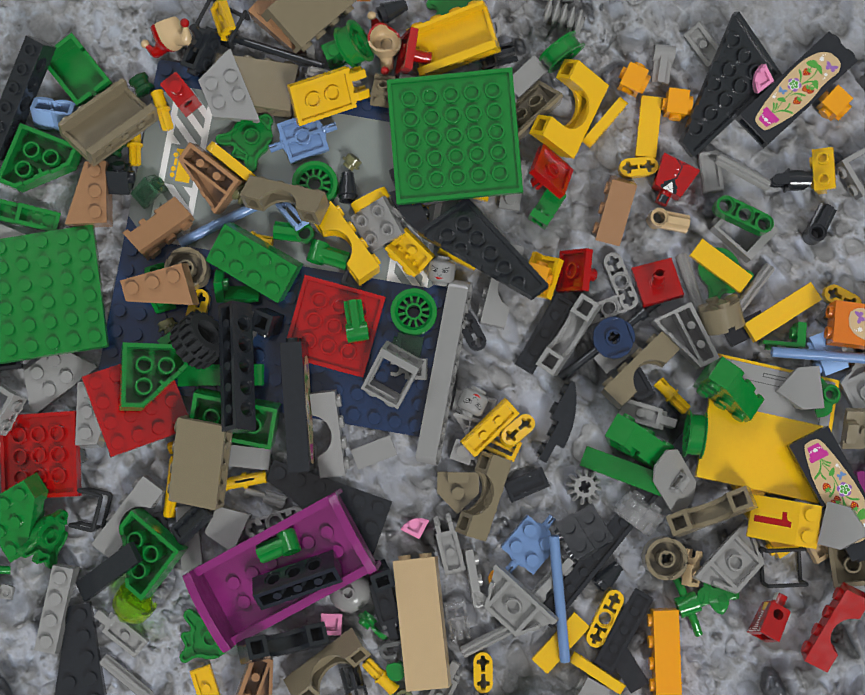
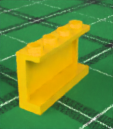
(457, 38)

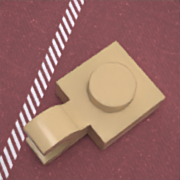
(692, 567)

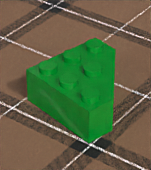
(36, 159)
(146, 373)
(725, 385)
(635, 441)
(19, 512)
(157, 549)

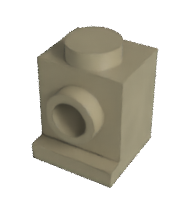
(379, 91)

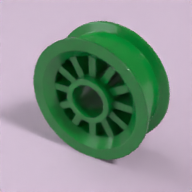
(353, 43)
(564, 48)
(322, 167)
(420, 294)
(695, 434)

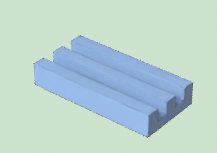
(281, 207)

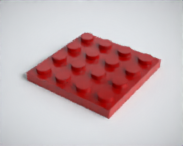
(322, 321)
(131, 429)
(42, 446)

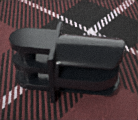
(504, 57)
(792, 180)
(352, 680)

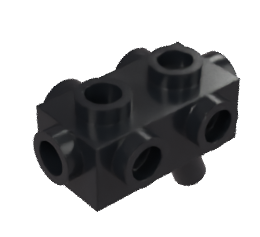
(201, 50)

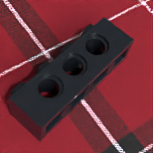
(297, 579)

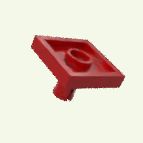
(409, 53)
(550, 172)
(576, 271)
(657, 282)

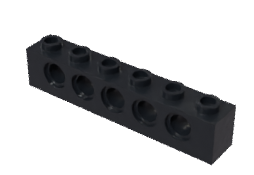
(22, 88)
(236, 367)

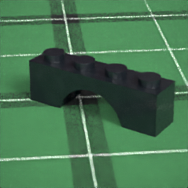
(281, 644)

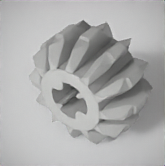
(577, 483)

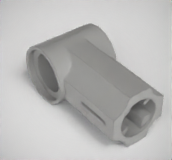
(662, 59)

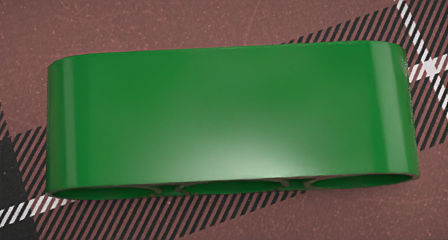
(752, 213)

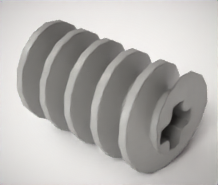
(564, 16)

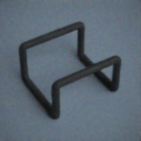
(244, 15)
(97, 493)
(802, 583)

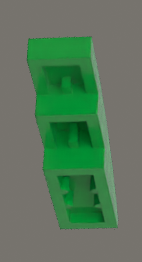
(28, 216)
(211, 376)
(619, 469)

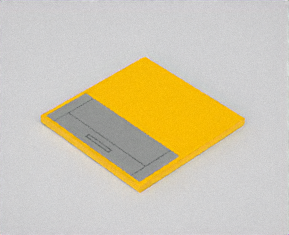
(757, 450)

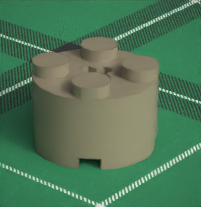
(200, 267)
(721, 314)
(676, 556)

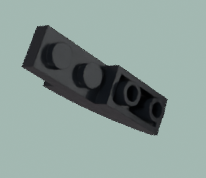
(413, 215)
(564, 415)

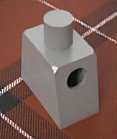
(227, 526)

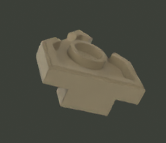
(853, 429)
(457, 488)

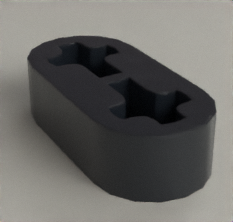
(478, 332)

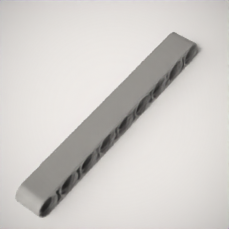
(444, 372)

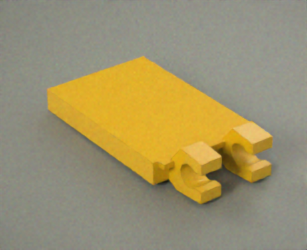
(327, 94)

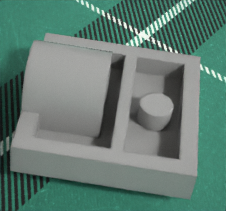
(378, 224)

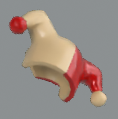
(169, 36)
(384, 43)

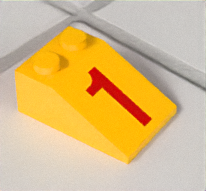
(785, 521)

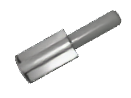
(268, 497)

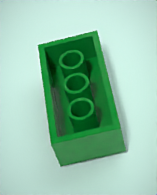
(254, 262)
(207, 407)

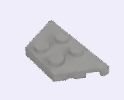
(227, 91)
(54, 377)
(853, 385)
(732, 562)
(515, 605)

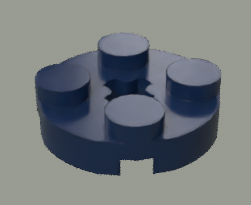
(624, 342)

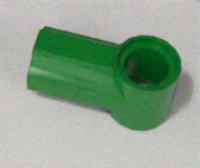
(285, 232)
(322, 253)
(356, 325)
(283, 545)

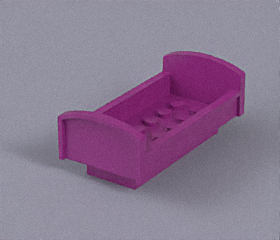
(224, 584)

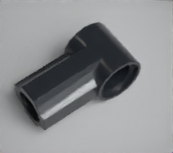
(820, 223)

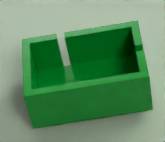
(77, 71)

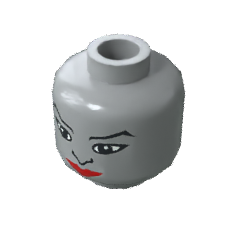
(441, 271)
(472, 402)

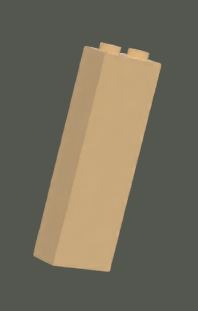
(421, 622)

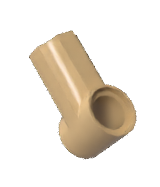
(670, 221)

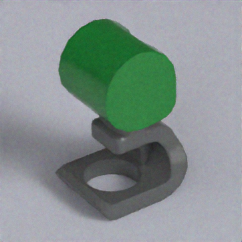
(394, 667)

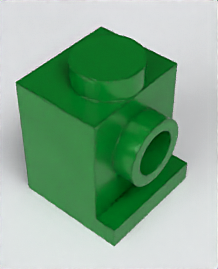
(333, 55)

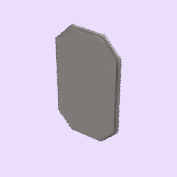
(674, 480)

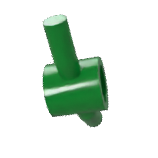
(688, 605)

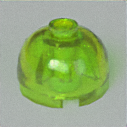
(130, 608)

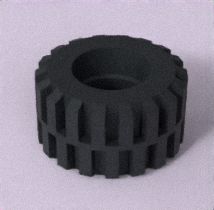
(196, 339)

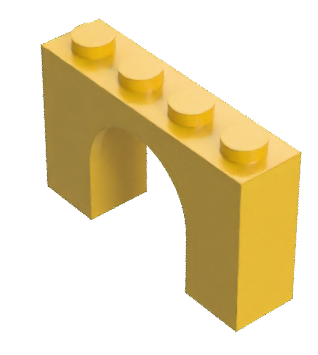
(588, 94)

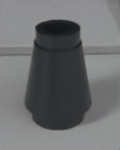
(390, 10)
(347, 189)
(607, 577)

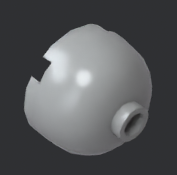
(352, 596)

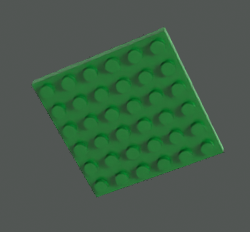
(454, 136)
(51, 294)

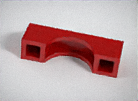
(846, 604)

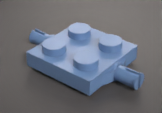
(303, 140)
(528, 544)

